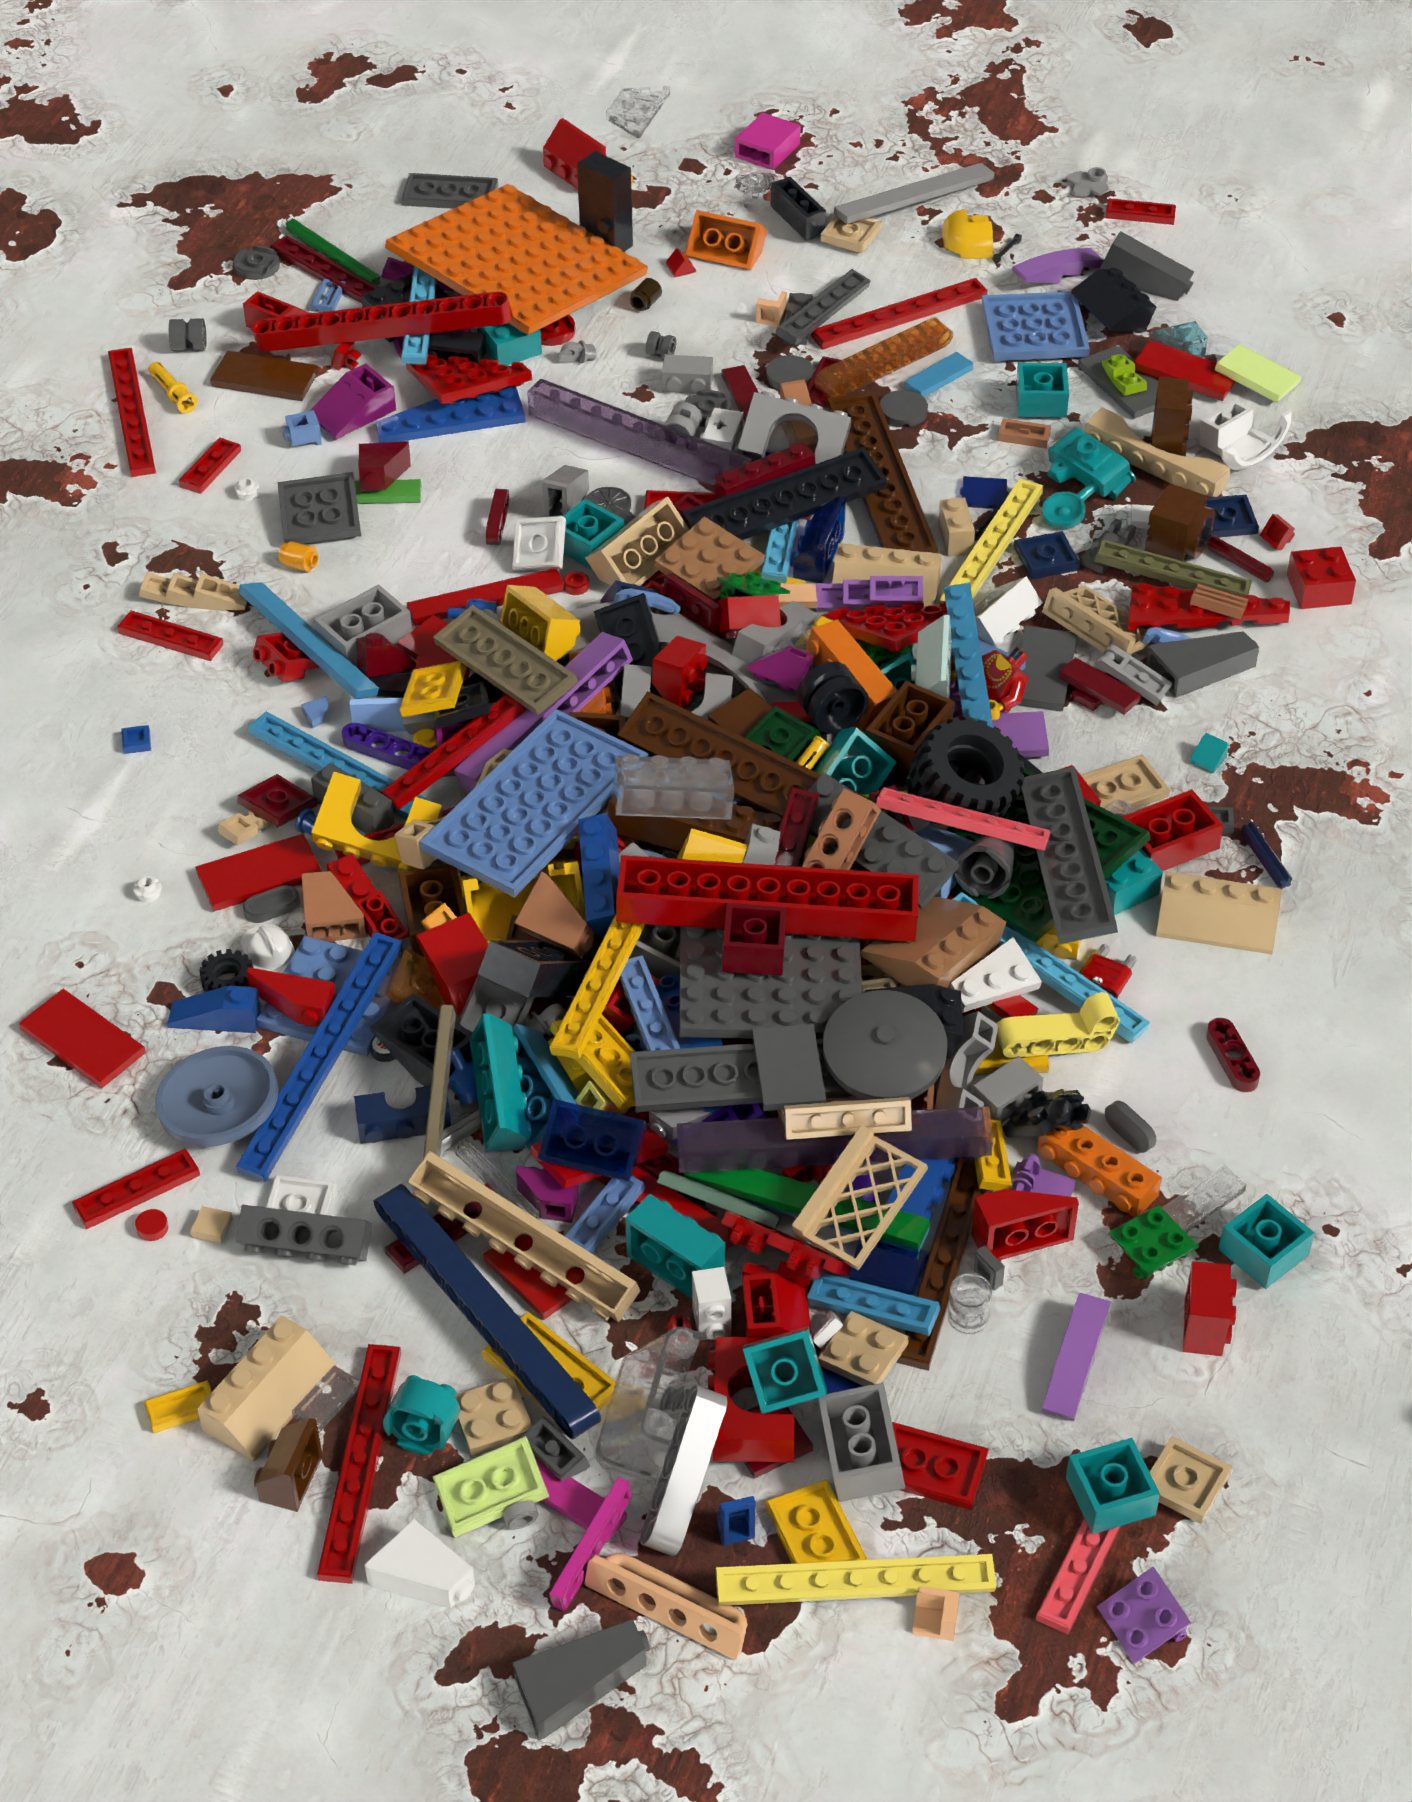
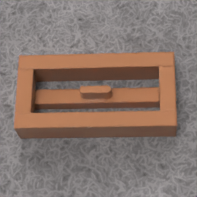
(1024, 433)
(1219, 601)

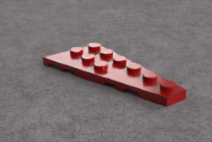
(1172, 606)

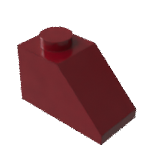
(380, 656)

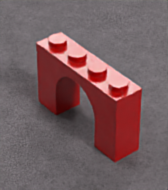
(745, 1434)

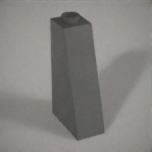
(1148, 268)
(1202, 660)
(577, 1674)

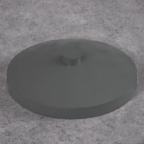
(884, 1045)

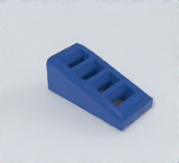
(736, 1520)

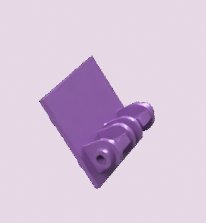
(1031, 1178)
(1144, 1615)

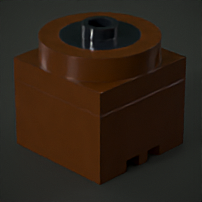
(1180, 524)

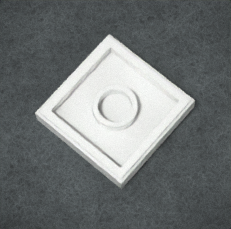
(539, 543)
(300, 1196)

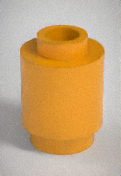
(298, 556)

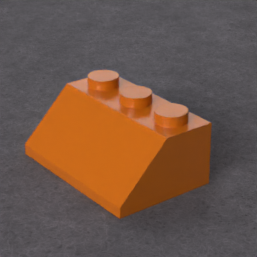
(725, 240)

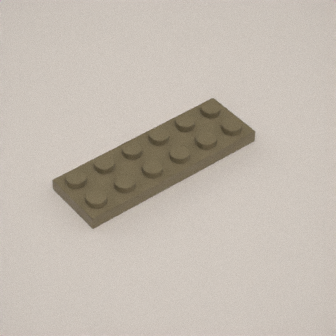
(505, 660)

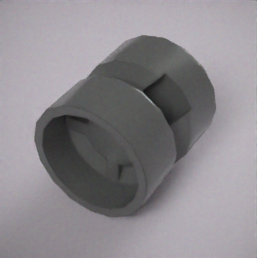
(187, 334)

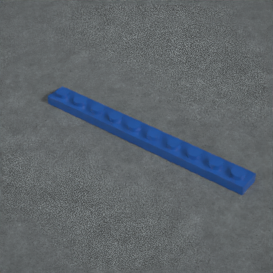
(319, 1057)

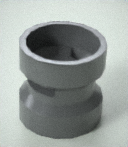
(660, 344)

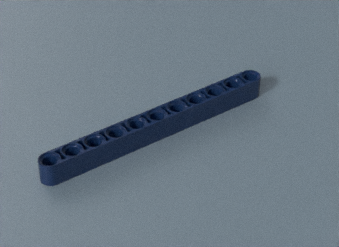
(488, 1312)

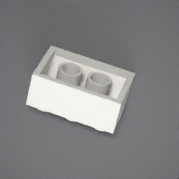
(1004, 609)

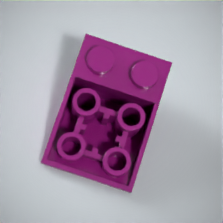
(355, 401)

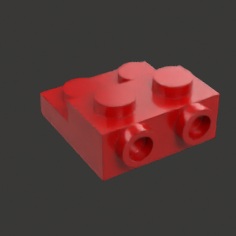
(282, 657)

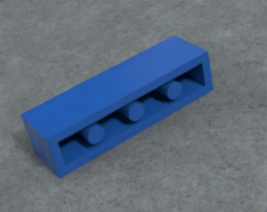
(599, 870)
(929, 1189)

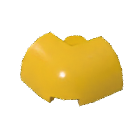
(968, 235)

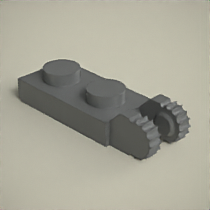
(1088, 558)

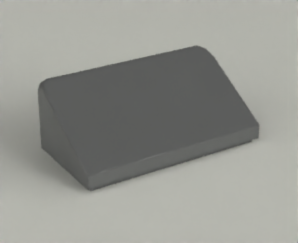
(555, 1450)

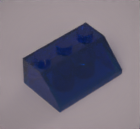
(820, 542)
(592, 1140)

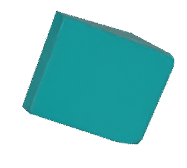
(1209, 753)

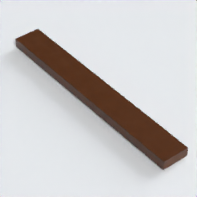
(944, 1260)

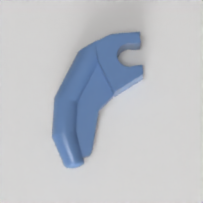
(654, 599)
(1159, 635)

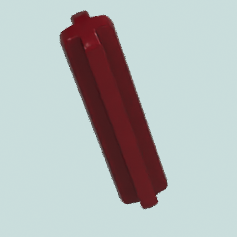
(1240, 559)

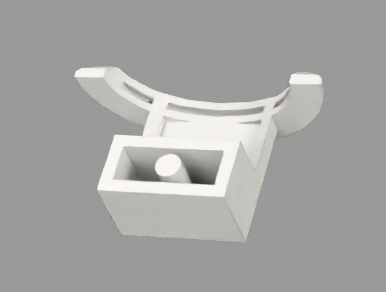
(1232, 437)

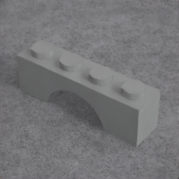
(758, 641)
(959, 1070)

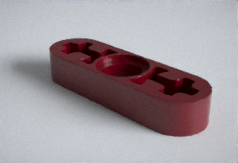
(497, 517)
(1231, 1066)

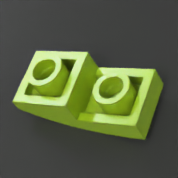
(1123, 375)

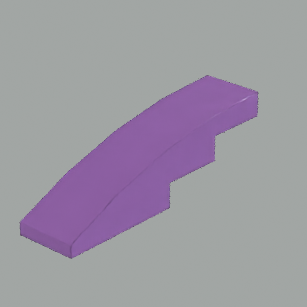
(1053, 265)
(879, 590)
(1076, 1356)

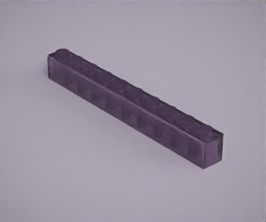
(631, 432)
(763, 1141)

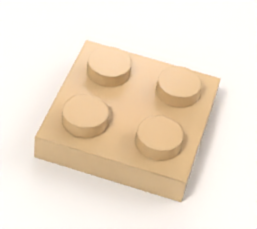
(851, 236)
(863, 1350)
(492, 1416)
(1188, 1479)

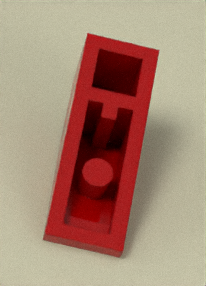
(295, 996)

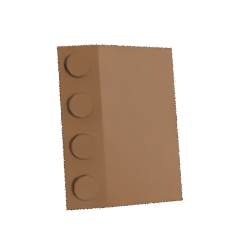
(947, 944)

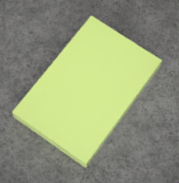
(1258, 373)
(488, 1485)

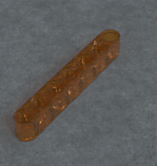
(883, 358)

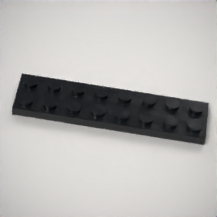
(791, 495)

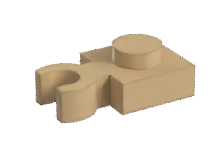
(241, 827)

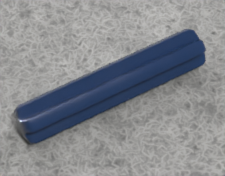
(1266, 855)

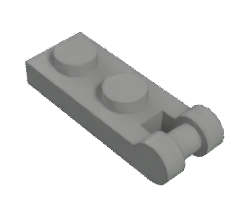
(1133, 673)

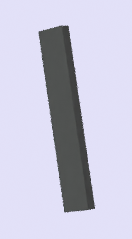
(822, 307)

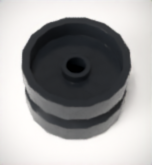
(832, 697)

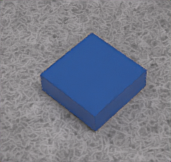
(136, 739)

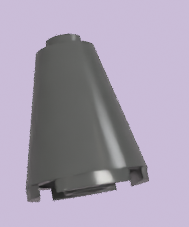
(986, 866)

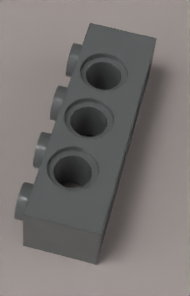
(256, 1220)

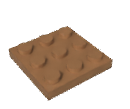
(706, 554)

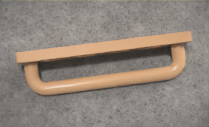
(673, 1594)

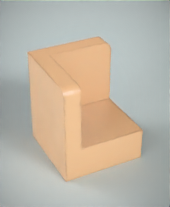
(770, 311)
(936, 1613)

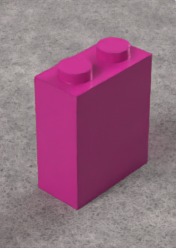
(767, 141)

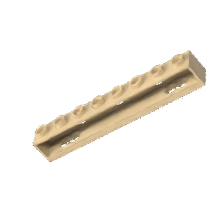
(502, 1222)

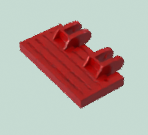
(802, 1257)

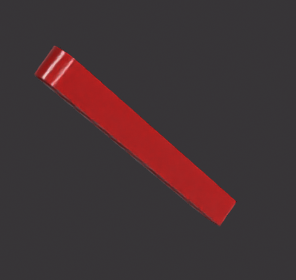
(382, 321)

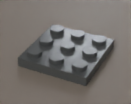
(319, 508)

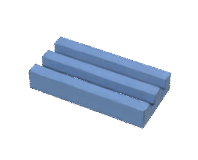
(325, 307)

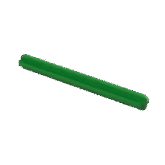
(332, 251)

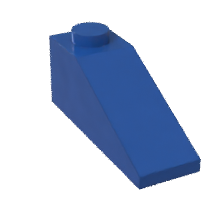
(218, 1010)

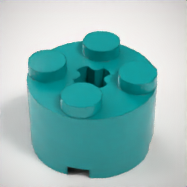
(422, 1415)

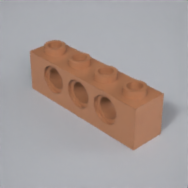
(849, 840)

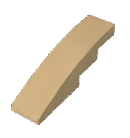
(188, 592)

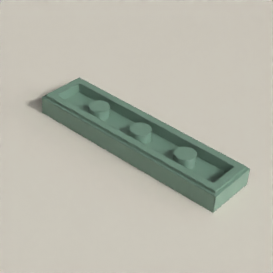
(719, 1199)

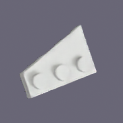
(997, 977)

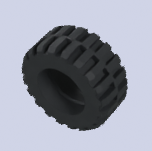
(980, 748)

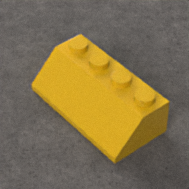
(539, 620)

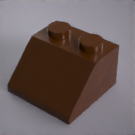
(290, 1465)

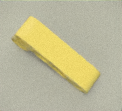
(1060, 1033)

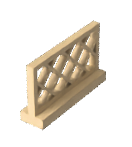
(1094, 619)
(845, 1116)
(833, 1190)

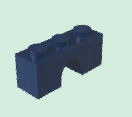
(382, 1122)

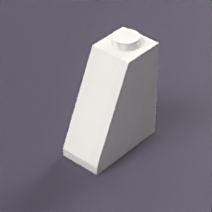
(421, 1568)

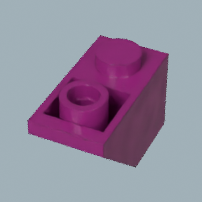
(784, 666)
(547, 1194)

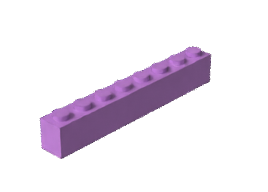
(594, 670)

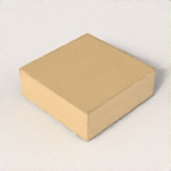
(211, 1224)

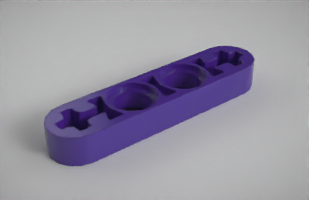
(361, 737)

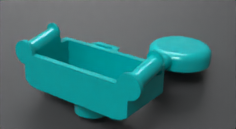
(1091, 464)

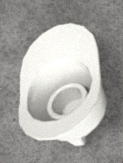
(268, 947)

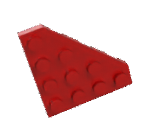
(462, 379)
(889, 627)

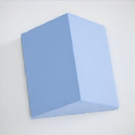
(378, 713)

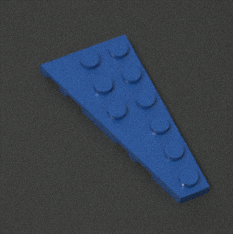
(464, 415)

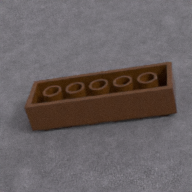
(673, 831)

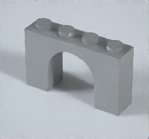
(769, 412)
(637, 679)

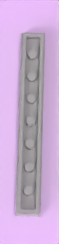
(913, 193)

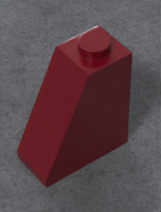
(382, 464)

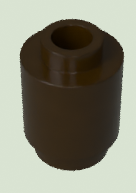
(645, 294)

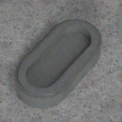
(271, 904)
(1130, 1126)

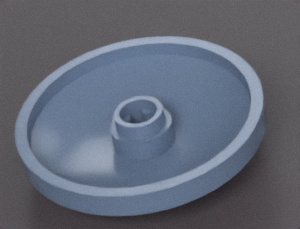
(217, 1096)

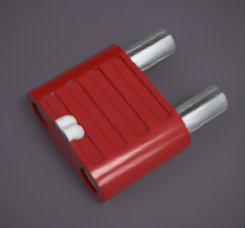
(1108, 973)

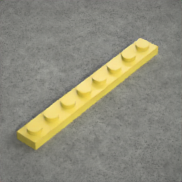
(997, 536)
(853, 1579)

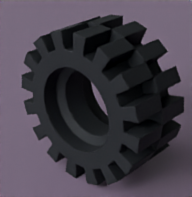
(225, 964)

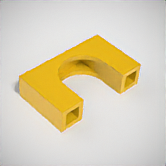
(336, 831)

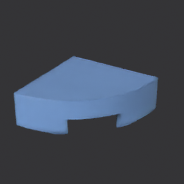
(316, 710)

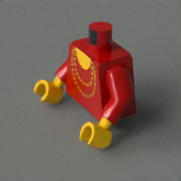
(1003, 679)

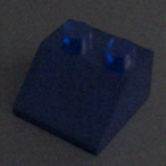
(891, 1268)

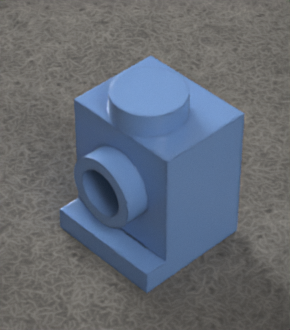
(302, 428)

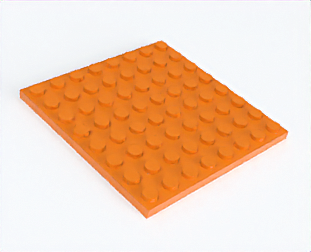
(519, 249)

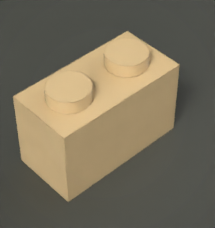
(956, 526)

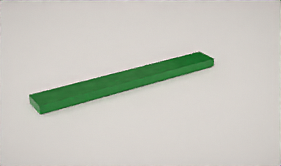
(793, 1196)

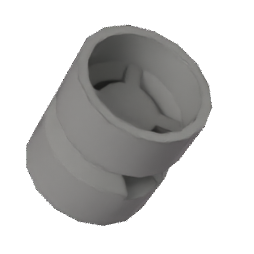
(684, 418)

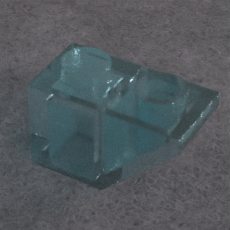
(1185, 337)

